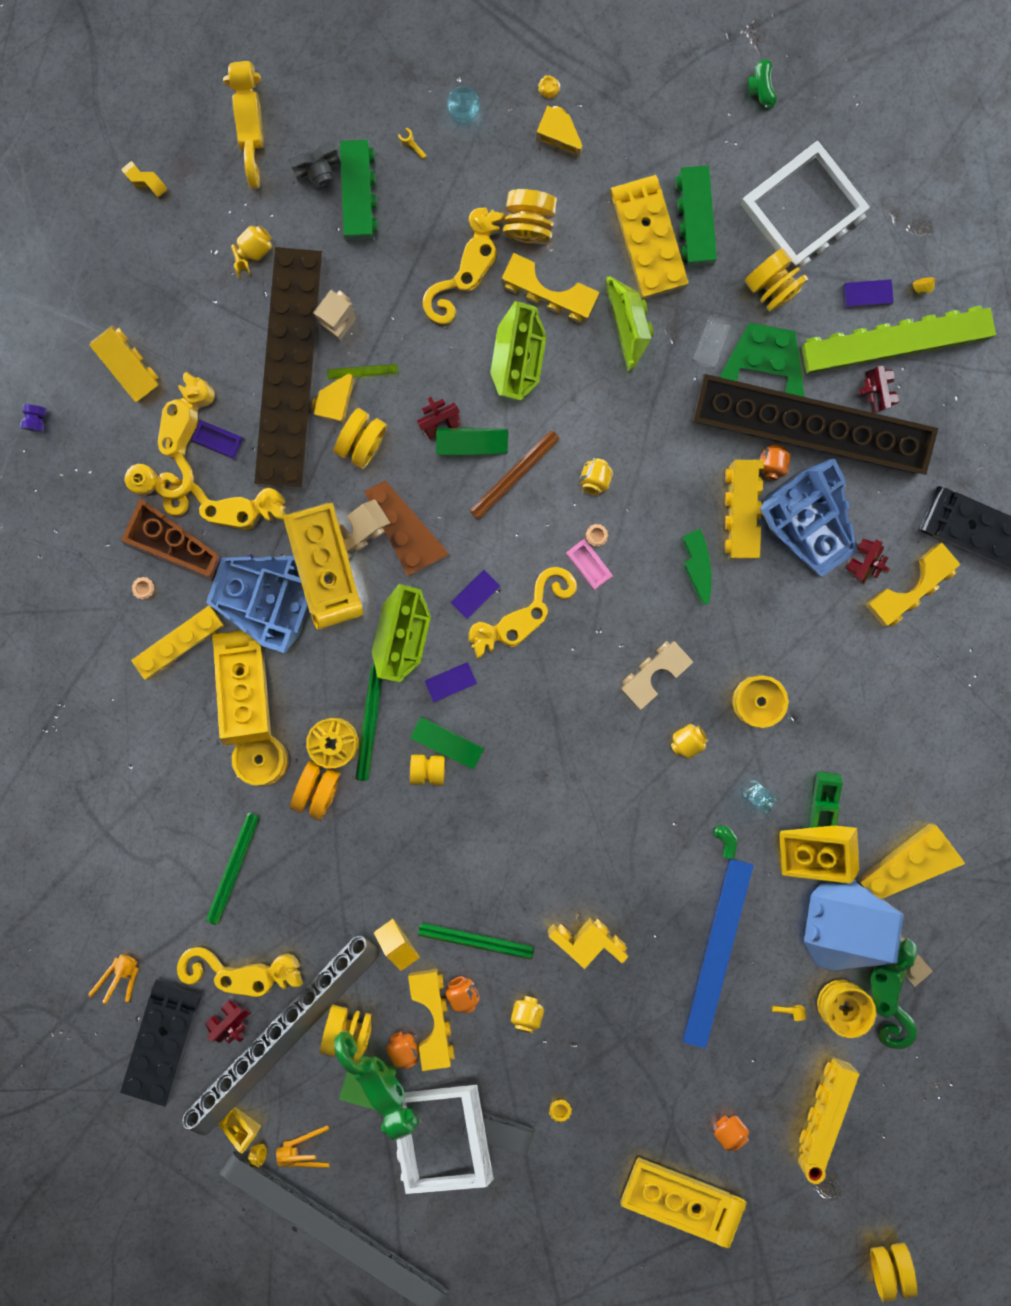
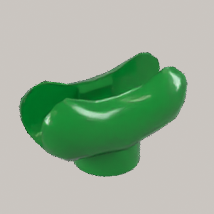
(761, 84)

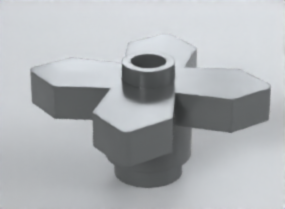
(316, 164)

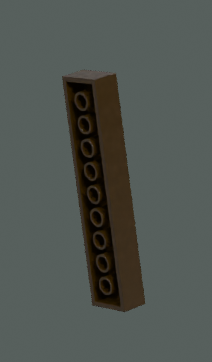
(289, 369)
(814, 424)

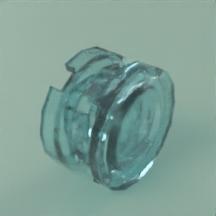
(463, 104)
(760, 797)

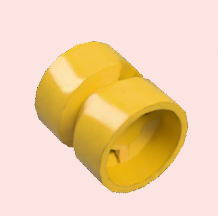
(427, 770)

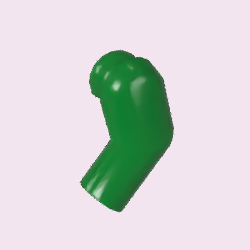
(728, 839)

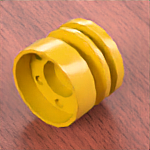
(529, 216)
(776, 280)
(345, 747)
(854, 1018)
(338, 1022)

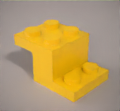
(588, 942)

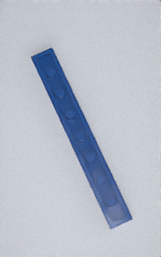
(717, 953)

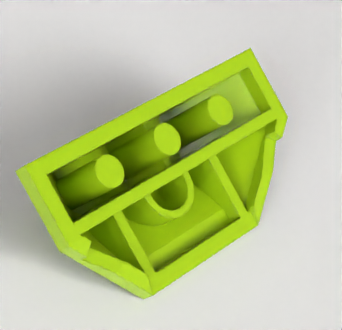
(630, 321)
(518, 352)
(400, 633)

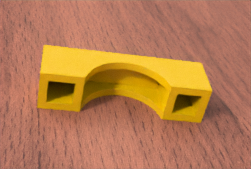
(575, 302)
(935, 566)
(179, 641)
(426, 989)

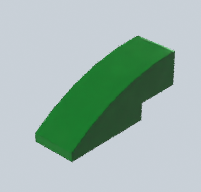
(471, 441)
(698, 565)
(447, 743)
(826, 800)

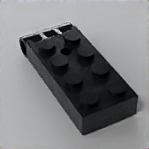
(948, 520)
(156, 1053)

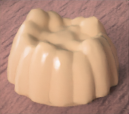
(596, 535)
(143, 588)

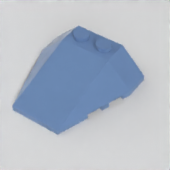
(813, 516)
(261, 598)
(851, 927)

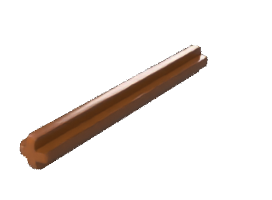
(515, 474)

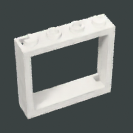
(838, 231)
(477, 1139)

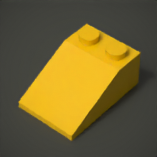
(820, 853)

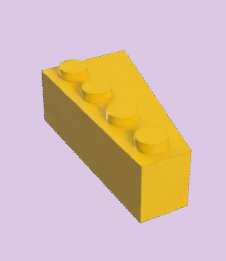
(743, 509)
(914, 861)

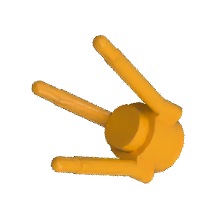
(123, 967)
(289, 1156)

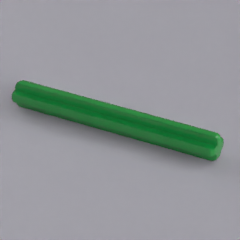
(369, 726)
(232, 868)
(476, 941)

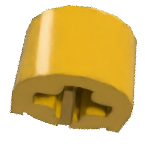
(144, 179)

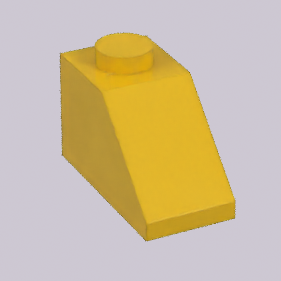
(559, 131)
(334, 400)

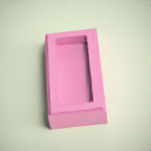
(589, 564)

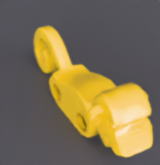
(247, 115)
(472, 263)
(179, 429)
(231, 510)
(520, 621)
(244, 978)

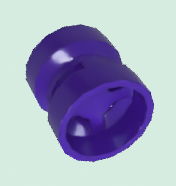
(33, 418)

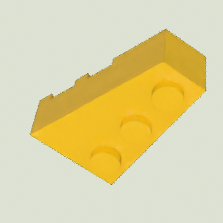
(124, 363)

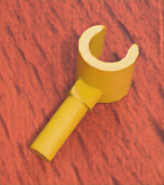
(410, 142)
(240, 263)
(798, 1011)

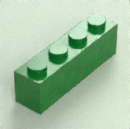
(357, 190)
(697, 216)

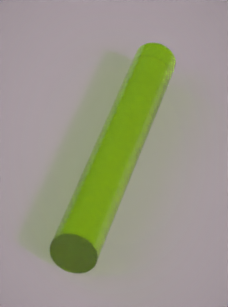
(363, 370)

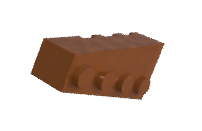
(407, 534)
(166, 541)

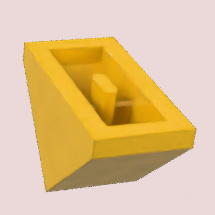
(396, 945)
(239, 1129)

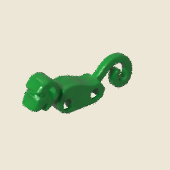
(886, 987)
(379, 1088)

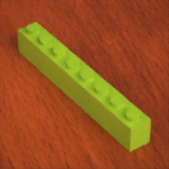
(898, 340)

